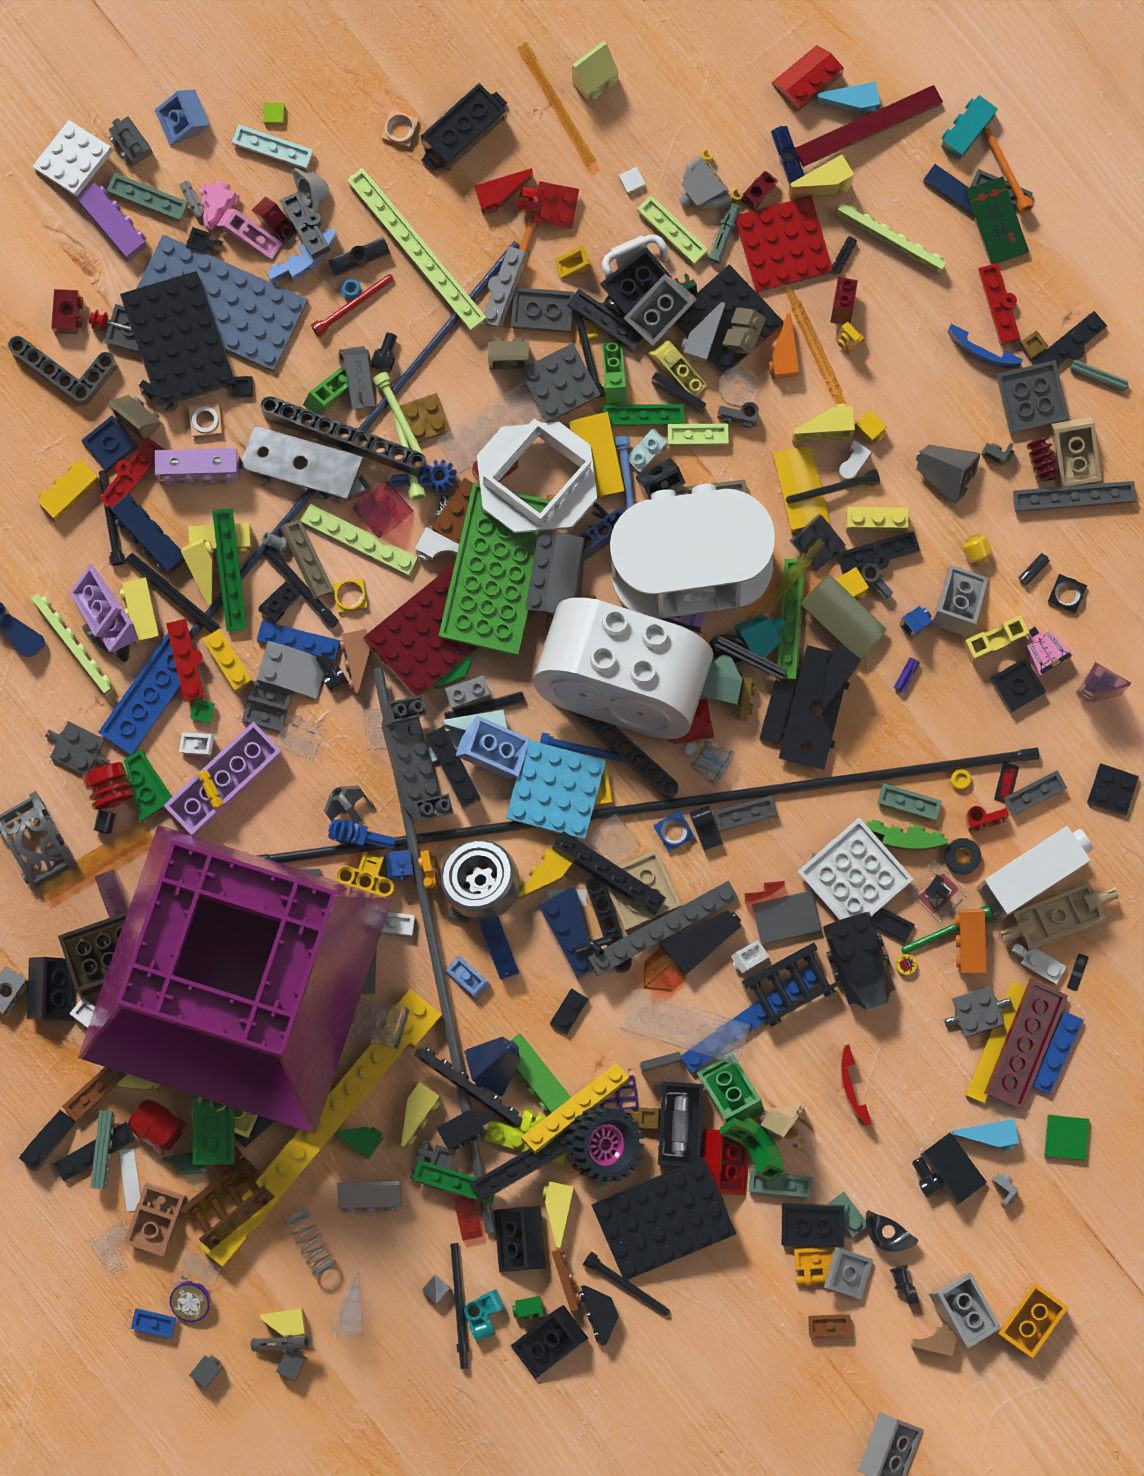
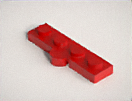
(999, 303)
(130, 473)
(186, 660)

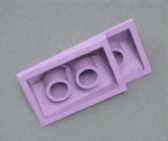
(103, 610)

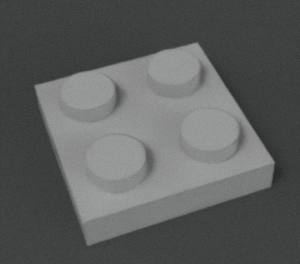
(848, 1273)

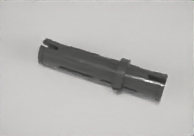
(299, 1343)

